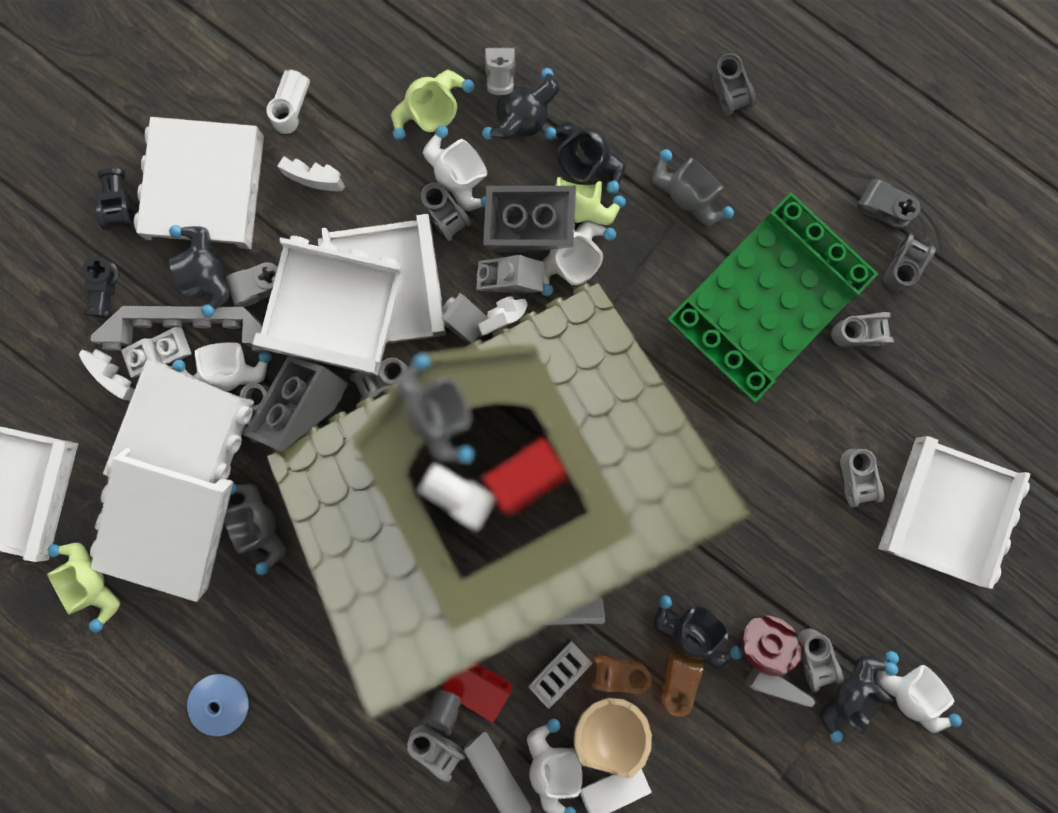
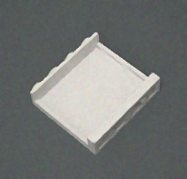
(200, 178)
(412, 246)
(330, 306)
(182, 424)
(32, 491)
(954, 513)
(159, 527)

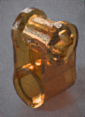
(618, 675)
(683, 679)

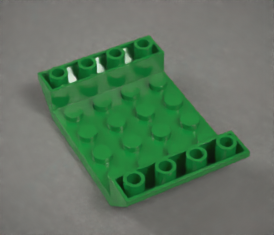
(772, 297)

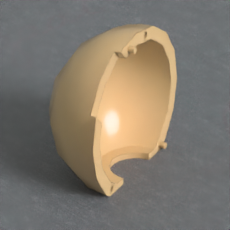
(613, 737)

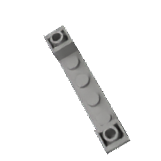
(119, 327)

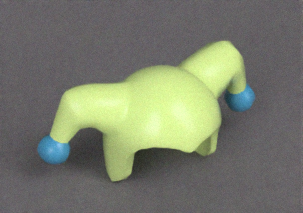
(429, 102)
(589, 206)
(81, 586)

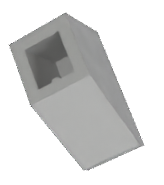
(511, 275)
(463, 318)

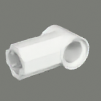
(289, 100)
(465, 499)

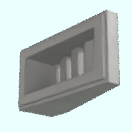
(567, 682)
(778, 687)

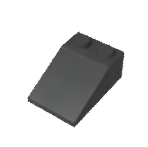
(529, 218)
(295, 403)

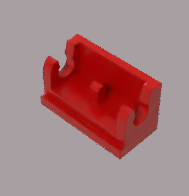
(526, 477)
(479, 690)

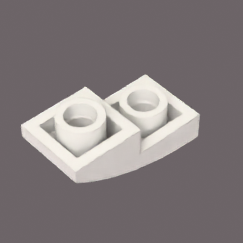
(318, 177)
(506, 313)
(162, 349)
(104, 372)
(614, 792)

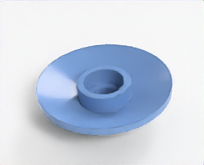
(232, 704)

